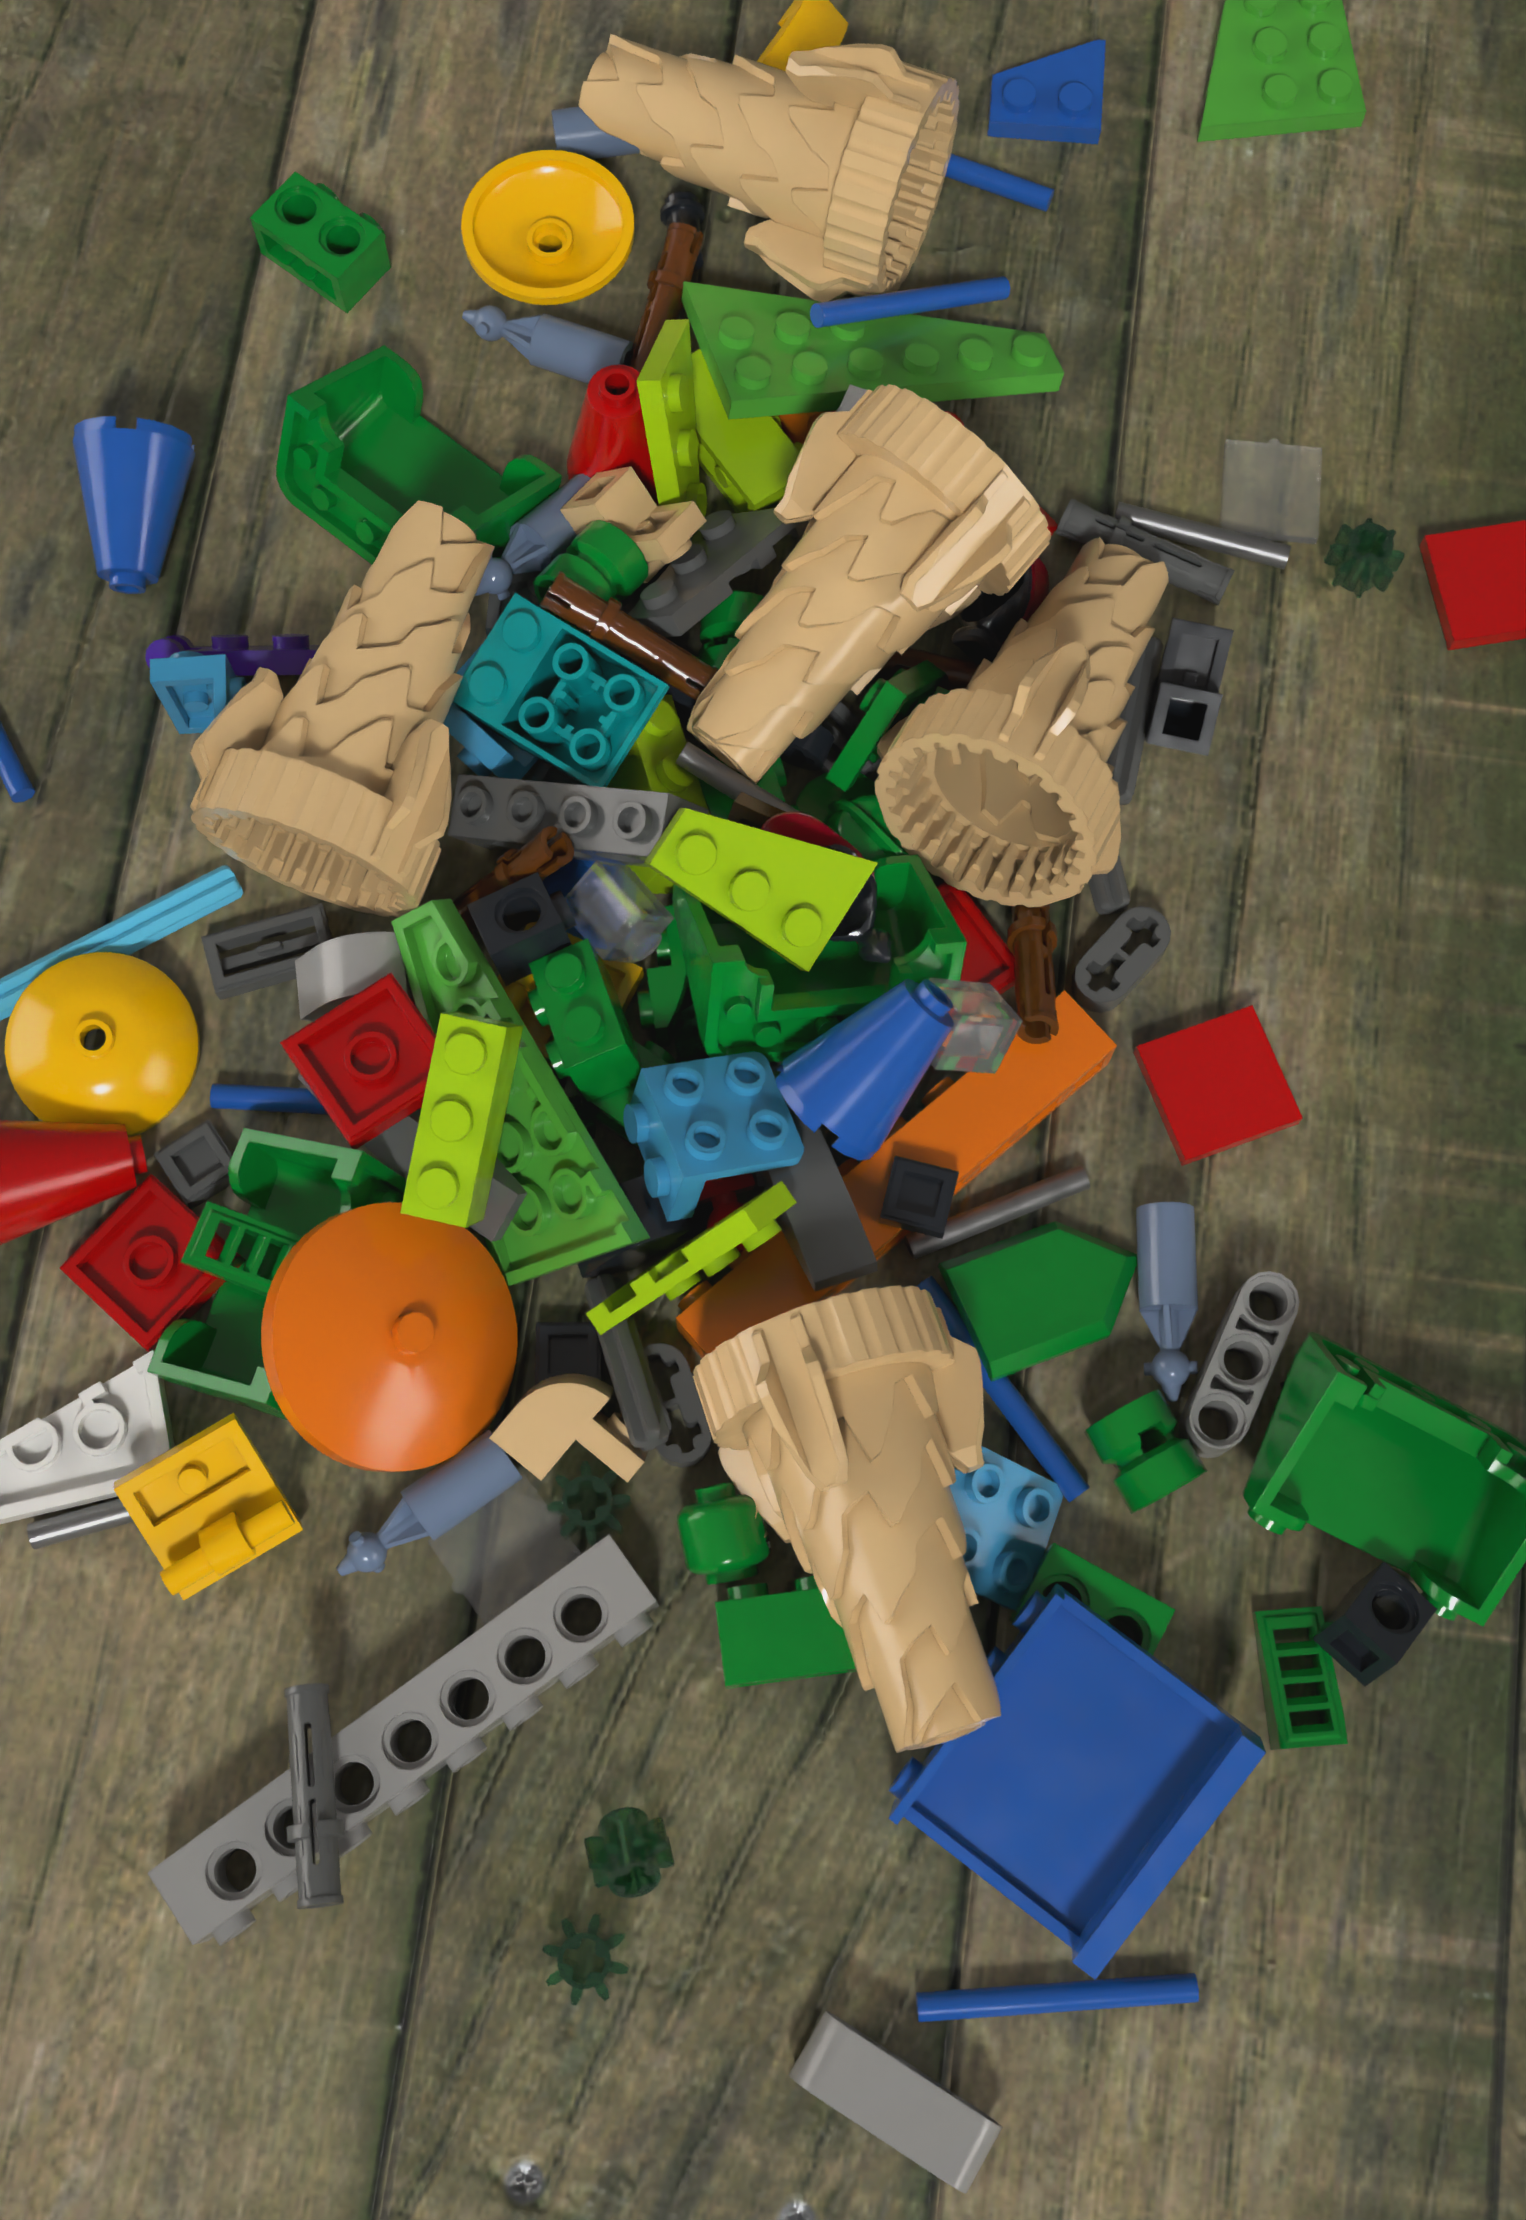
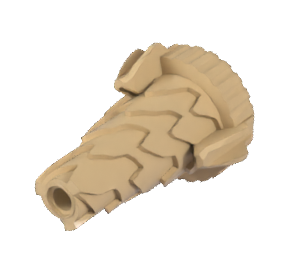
(831, 151)
(897, 541)
(353, 767)
(1011, 775)
(848, 1446)

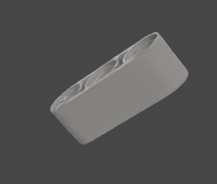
(1254, 1338)
(895, 2102)

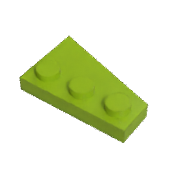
(670, 417)
(708, 1250)

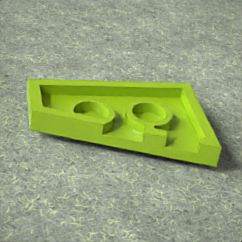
(761, 881)

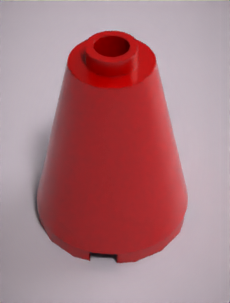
(611, 428)
(61, 1170)

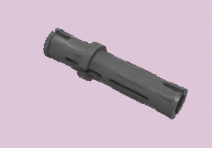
(1183, 566)
(319, 1883)

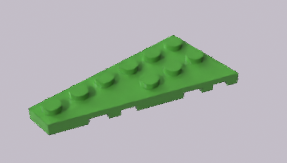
(1281, 71)
(777, 363)
(572, 1197)

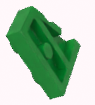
(884, 707)

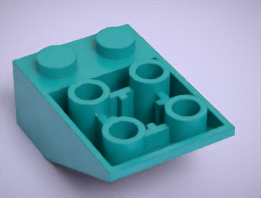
(558, 693)

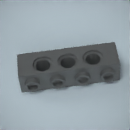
(599, 821)

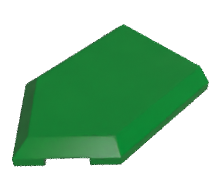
(1038, 1295)

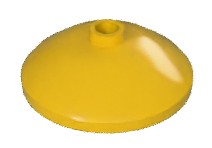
(542, 205)
(146, 1053)

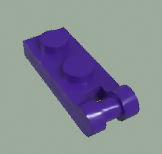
(285, 657)

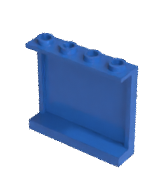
(1084, 1780)

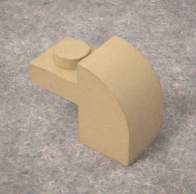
(623, 500)
(557, 1415)

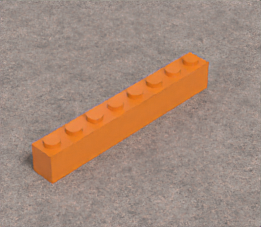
(959, 1129)

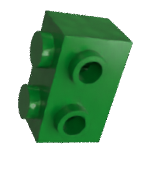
(585, 1020)
(779, 1636)

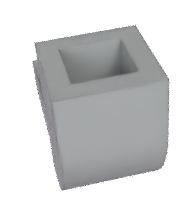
(344, 968)

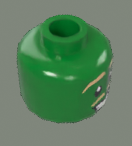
(722, 1534)

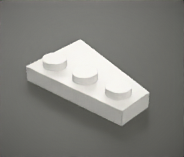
(85, 1445)

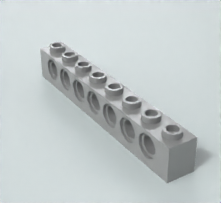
(195, 1876)

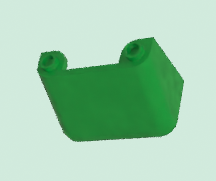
(364, 455)
(764, 1004)
(291, 1187)
(1394, 1477)

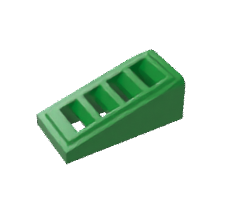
(264, 1232)
(1277, 1707)

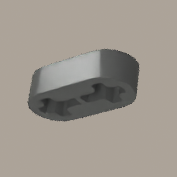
(1110, 950)
(686, 1401)

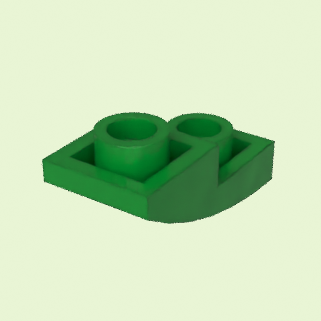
(667, 987)

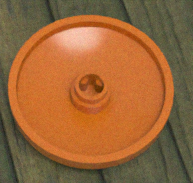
(389, 1338)

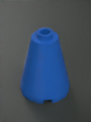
(131, 495)
(867, 1066)

